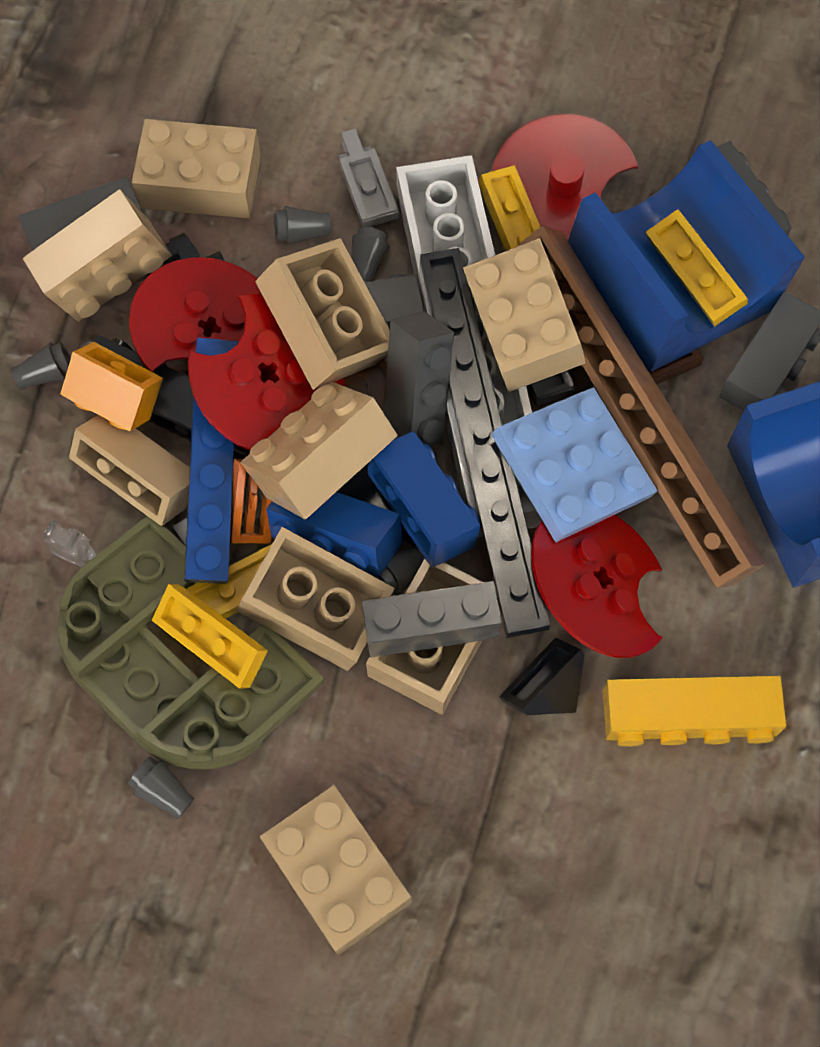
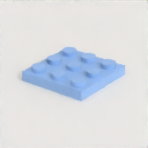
(574, 463)

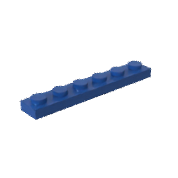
(208, 491)

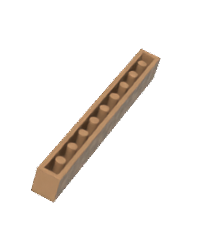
(651, 424)

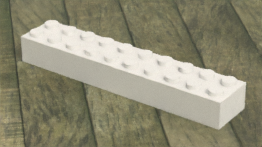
(446, 212)

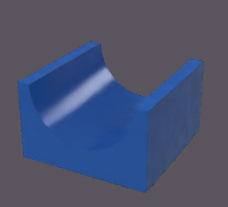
(642, 288)
(780, 465)

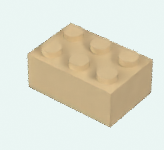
(196, 168)
(97, 256)
(325, 312)
(524, 315)
(319, 448)
(312, 598)
(431, 673)
(336, 869)

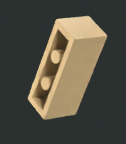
(133, 468)

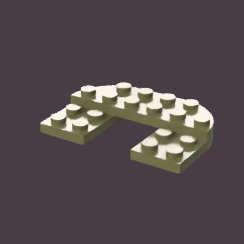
(144, 684)

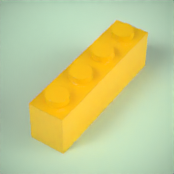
(693, 709)

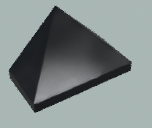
(549, 682)

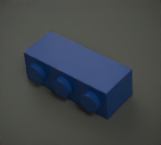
(424, 499)
(346, 528)

